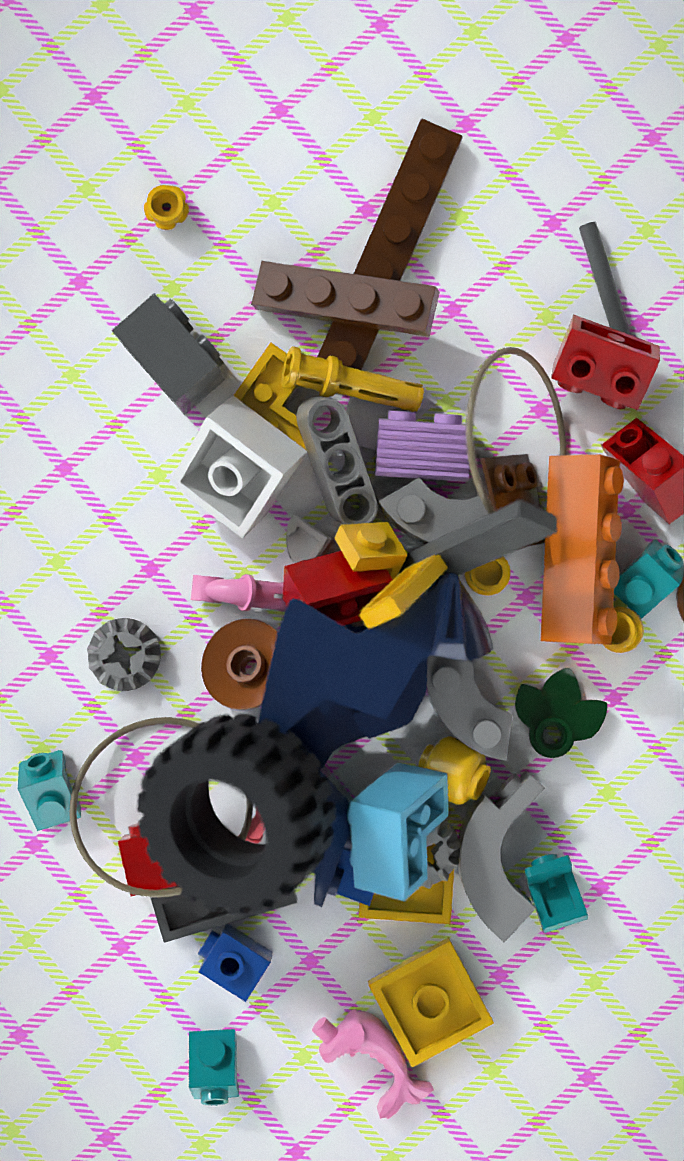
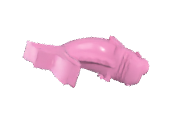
(369, 1035)

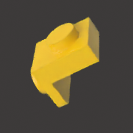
(371, 547)

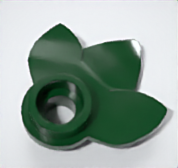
(558, 706)

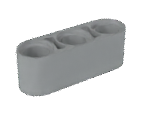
(321, 445)

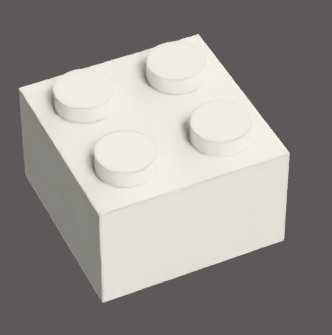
(237, 466)

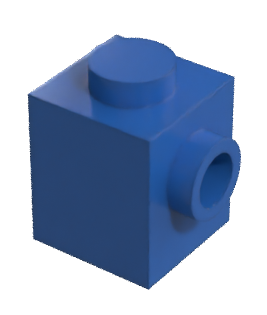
(234, 961)

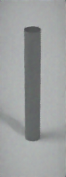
(603, 277)

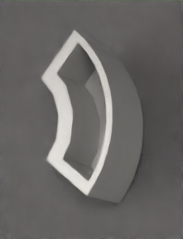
(426, 514)
(465, 710)

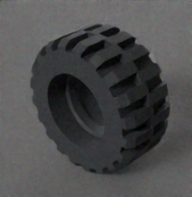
(195, 844)

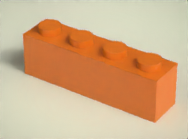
(582, 553)

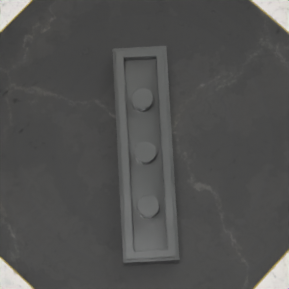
(488, 538)

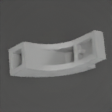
(480, 868)

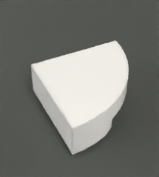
(304, 540)

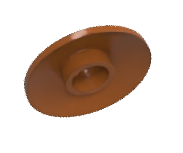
(226, 661)

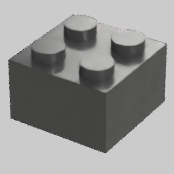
(164, 347)

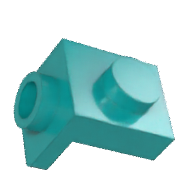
(650, 578)
(46, 789)
(555, 892)
(213, 1066)

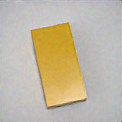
(403, 591)

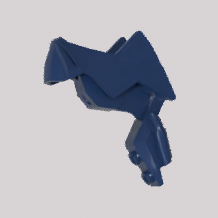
(362, 682)

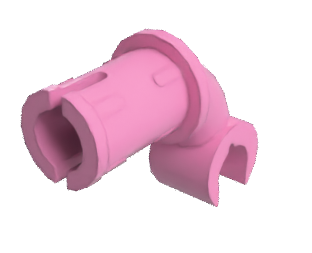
(241, 592)

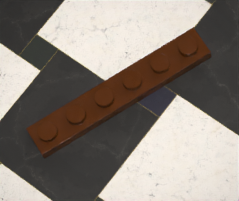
(397, 230)

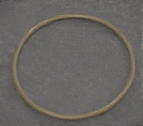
(471, 406)
(74, 797)

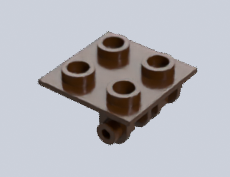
(511, 480)

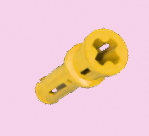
(332, 377)

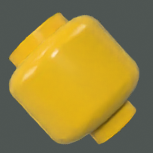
(463, 765)

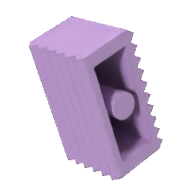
(422, 447)

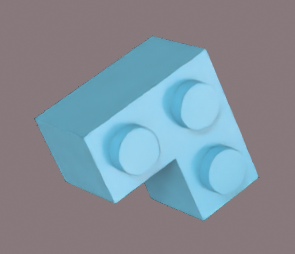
(391, 829)

